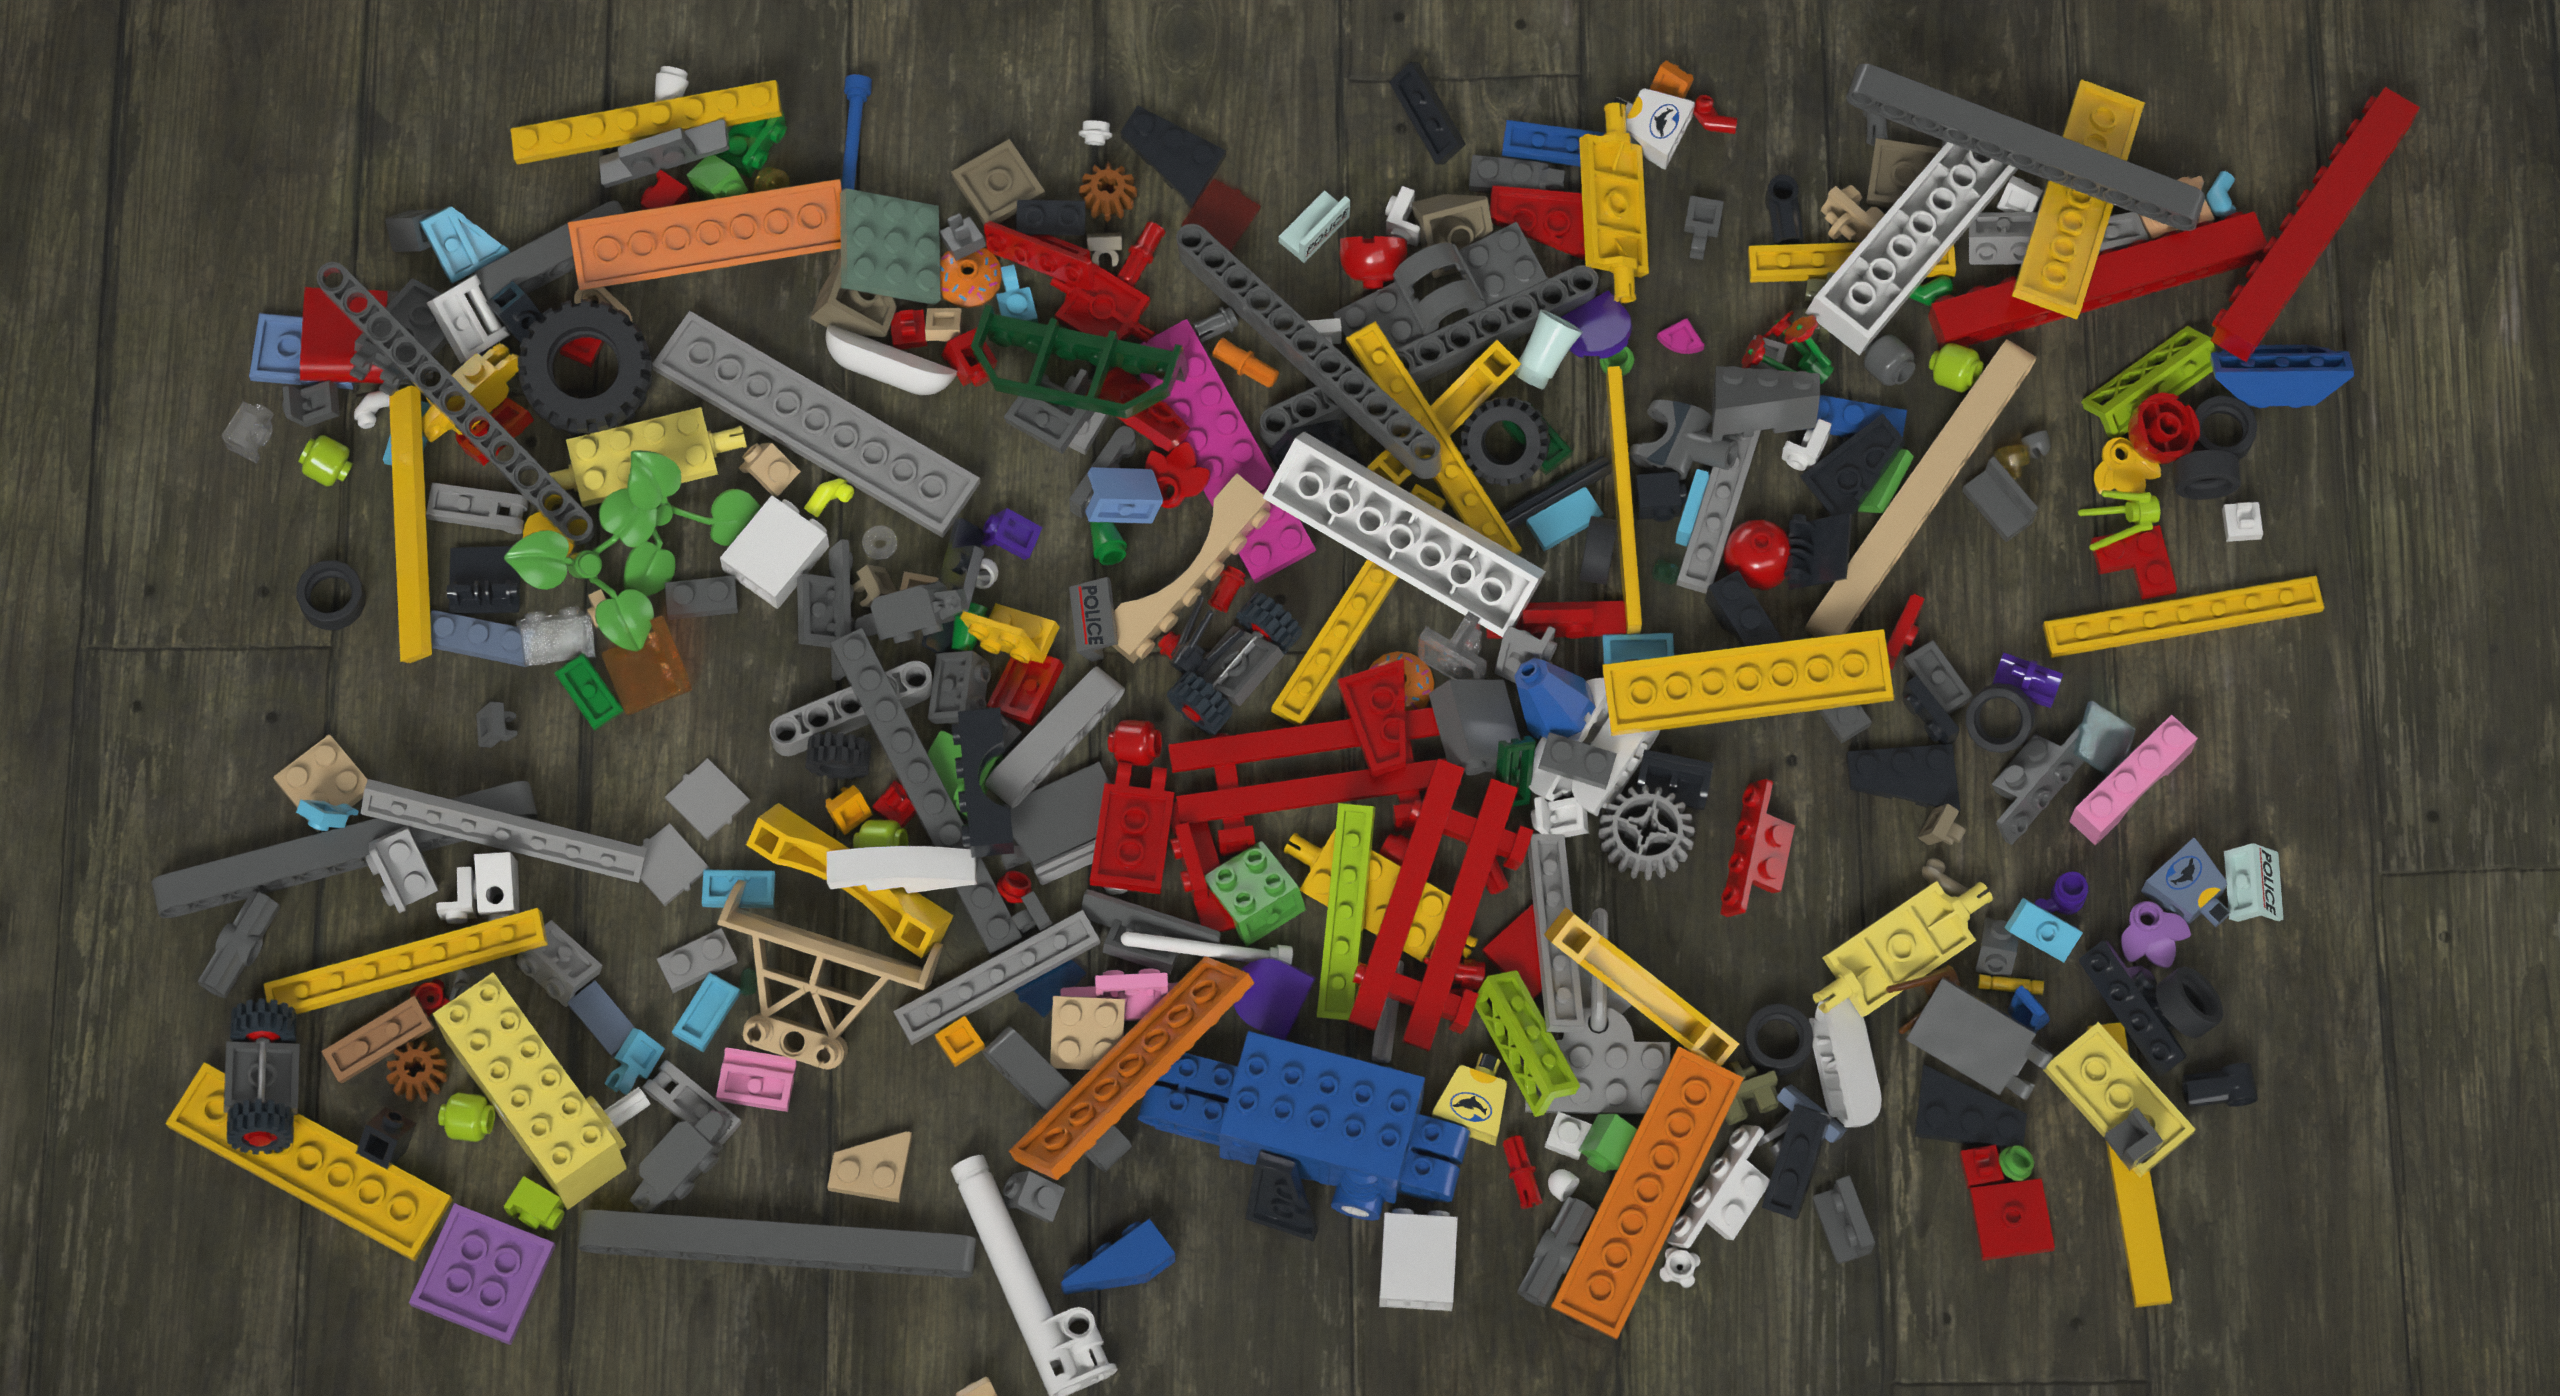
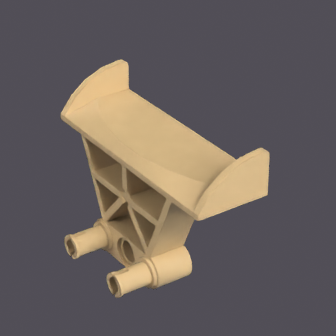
(770, 1031)

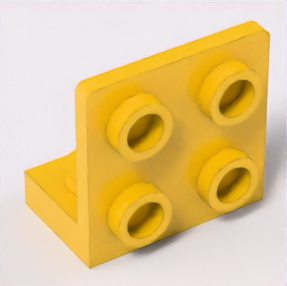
(1013, 632)

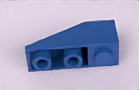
(1127, 1262)

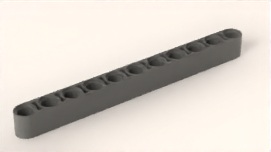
(2025, 147)
(1441, 345)
(1311, 363)
(446, 389)
(310, 857)
(777, 1243)

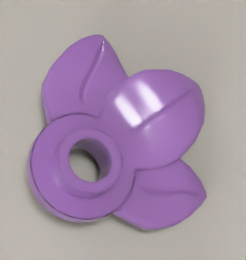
(2153, 940)

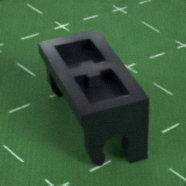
(1678, 775)

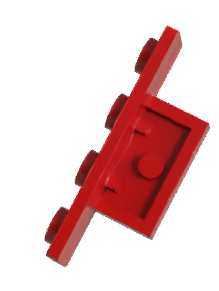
(1042, 254)
(1571, 619)
(1758, 852)
(1199, 857)

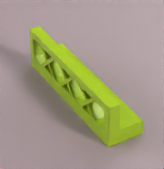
(2178, 373)
(1526, 1037)

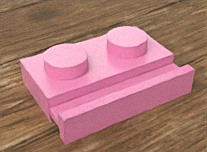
(756, 1079)

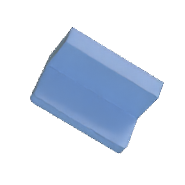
(1123, 495)

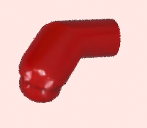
(1709, 117)

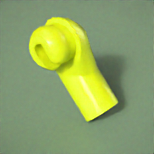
(829, 491)

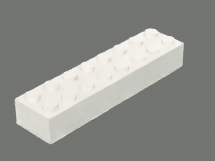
(1907, 244)
(1403, 534)

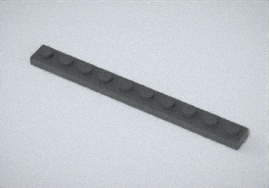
(922, 783)

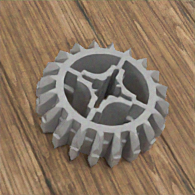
(1634, 827)

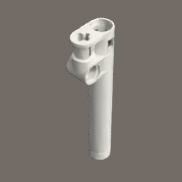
(1045, 1334)

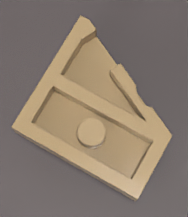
(872, 1168)

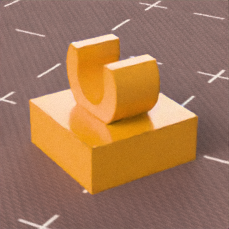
(848, 809)

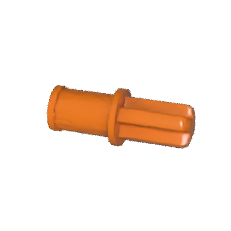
(1245, 362)

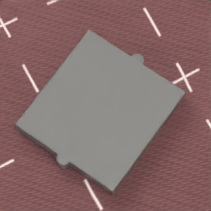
(707, 799)
(670, 865)

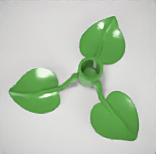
(649, 484)
(542, 564)

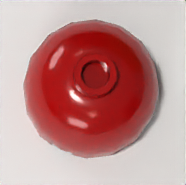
(1372, 258)
(2163, 428)
(1758, 552)

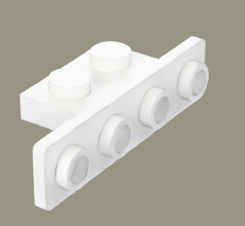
(1727, 1193)

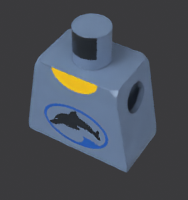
(2189, 885)

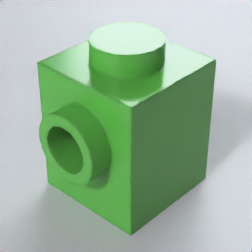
(716, 179)
(1607, 1142)

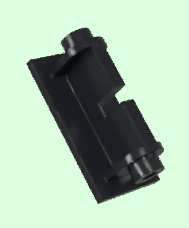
(1051, 217)

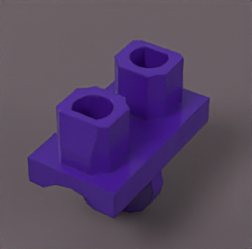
(2034, 680)

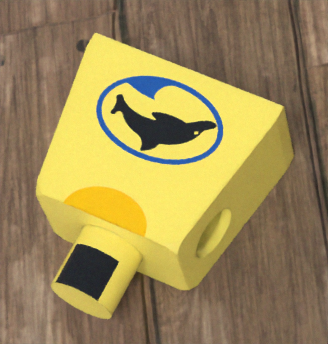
(1475, 1099)

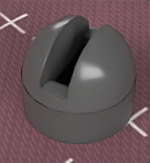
(2037, 442)

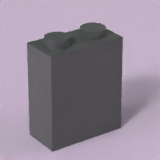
(1472, 722)

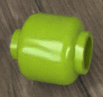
(1956, 367)
(325, 460)
(880, 834)
(467, 1117)

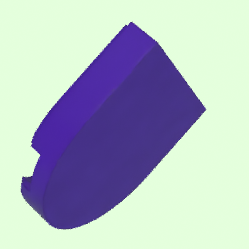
(1604, 327)
(1274, 997)

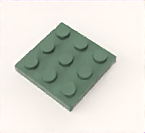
(890, 246)

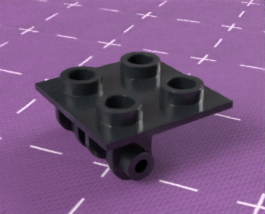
(1818, 550)
(482, 581)

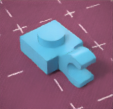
(1015, 301)
(324, 815)
(637, 1058)

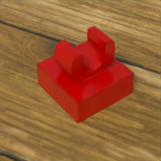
(908, 329)
(895, 805)
(1981, 1166)

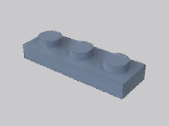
(476, 638)

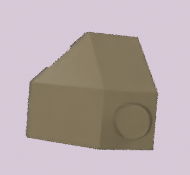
(1452, 220)
(852, 309)

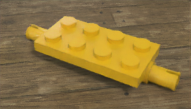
(1614, 203)
(1380, 886)

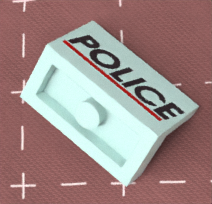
(1315, 225)
(2253, 883)

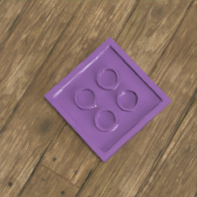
(482, 1274)

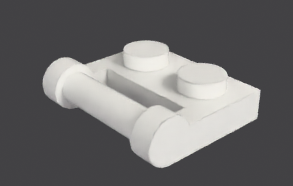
(461, 323)

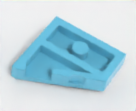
(460, 243)

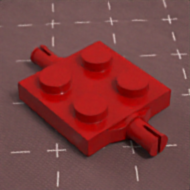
(1104, 308)

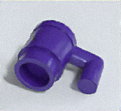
(2066, 895)

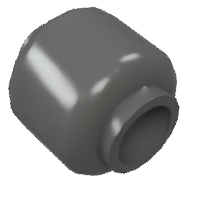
(1889, 360)

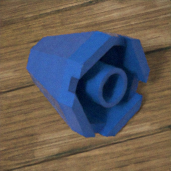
(1552, 699)

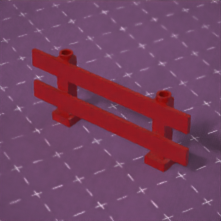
(1235, 802)
(1485, 839)

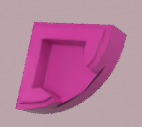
(1681, 338)

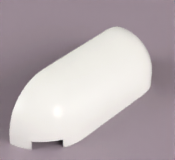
(887, 363)
(1629, 756)
(1554, 786)
(1846, 1065)

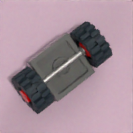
(1240, 668)
(261, 1076)

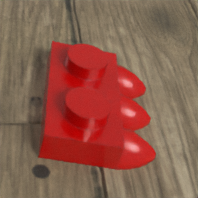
(509, 415)

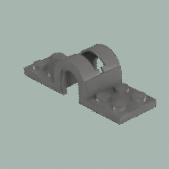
(1490, 273)

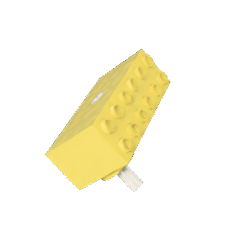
(558, 1128)

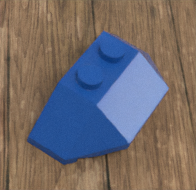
(2283, 374)

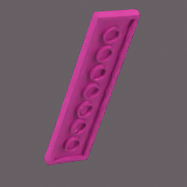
(1228, 449)

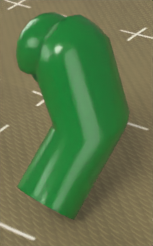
(1933, 290)

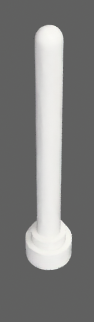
(1205, 948)

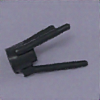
(1187, 654)

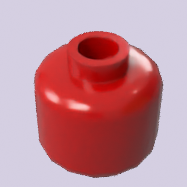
(1135, 742)

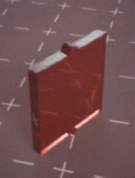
(1223, 213)

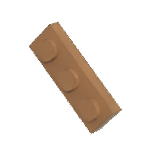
(378, 1039)

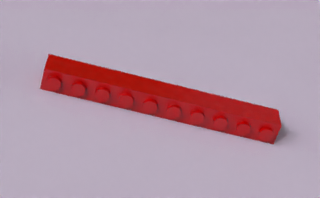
(2314, 224)
(2116, 278)

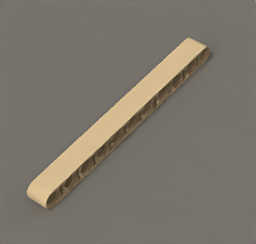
(1922, 491)

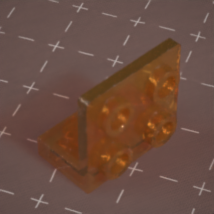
(648, 674)

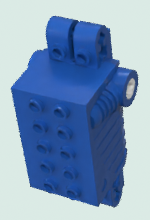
(1321, 1110)

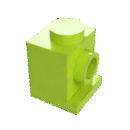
(535, 1205)

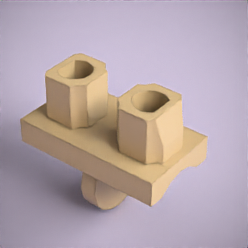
(1846, 215)

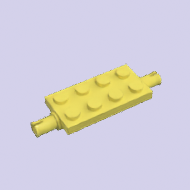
(603, 458)
(1900, 947)

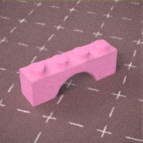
(2132, 778)

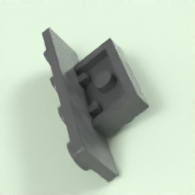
(663, 152)
(825, 604)
(2033, 781)
(1131, 917)

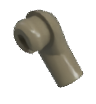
(1934, 872)

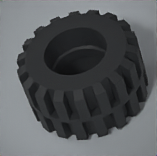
(1505, 471)

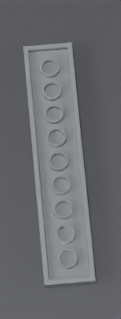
(816, 424)

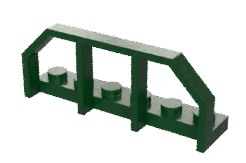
(1074, 345)

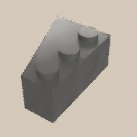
(1762, 400)

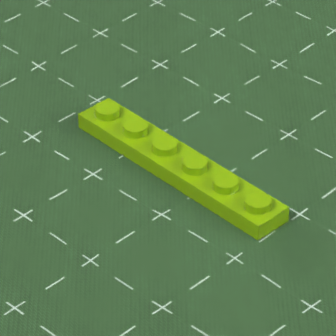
(1346, 910)

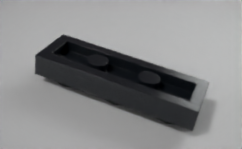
(1427, 113)
(1796, 1161)

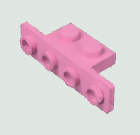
(1139, 990)

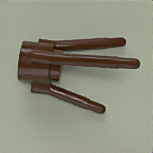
(1930, 983)

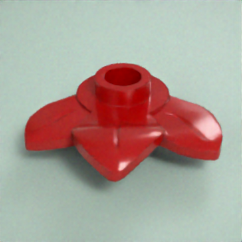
(1180, 471)

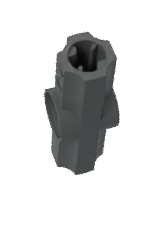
(239, 944)
(1556, 1251)

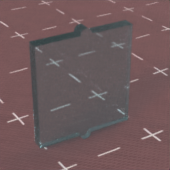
(2103, 739)

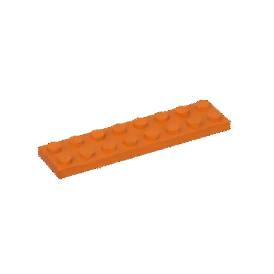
(706, 234)
(1131, 1067)
(1647, 1193)

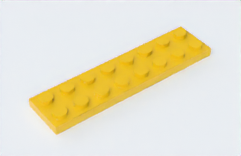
(2070, 222)
(1748, 682)
(320, 1171)

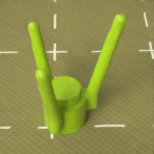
(2141, 510)

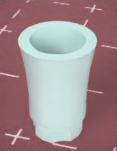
(1546, 349)

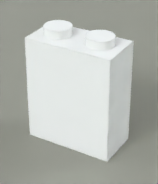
(775, 551)
(1418, 1260)

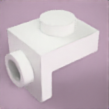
(1398, 213)
(1559, 817)
(465, 908)

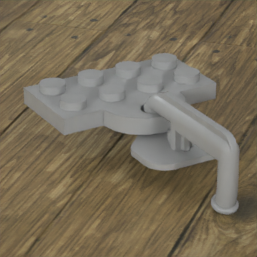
(1609, 1065)

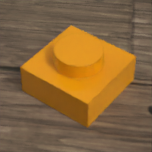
(959, 1041)

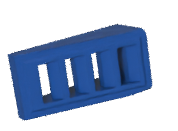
(2028, 1010)

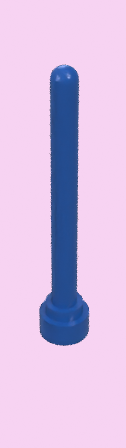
(857, 90)

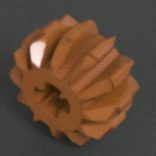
(1116, 183)
(410, 1062)

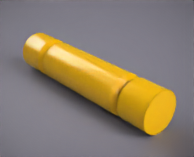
(2009, 984)

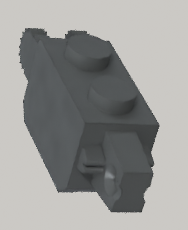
(913, 610)
(679, 1159)

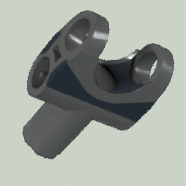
(1683, 441)

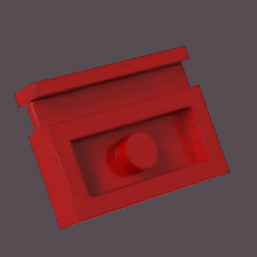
(1025, 688)

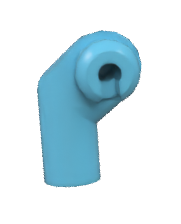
(2218, 195)

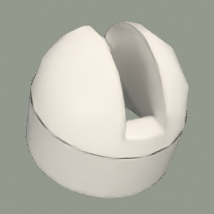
(987, 577)
(1562, 1184)

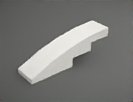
(901, 866)

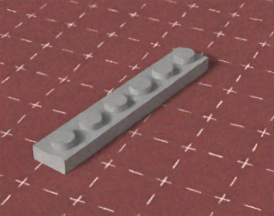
(1558, 971)
(997, 977)

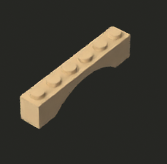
(1235, 514)

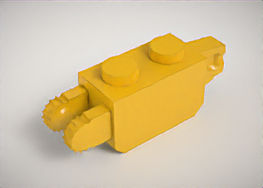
(483, 379)

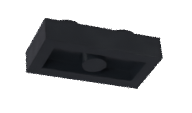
(1937, 722)

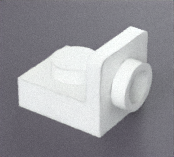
(1811, 448)

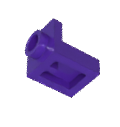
(1011, 533)

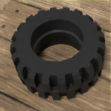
(577, 322)

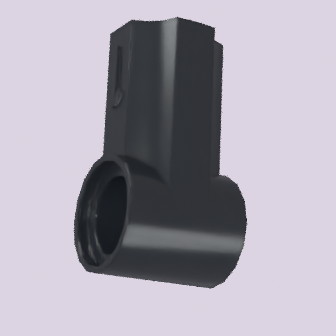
(1784, 213)
(2230, 1085)

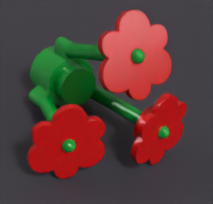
(1801, 330)

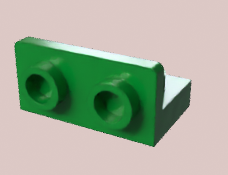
(751, 143)

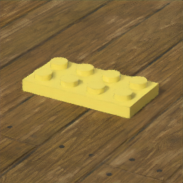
(2109, 1085)

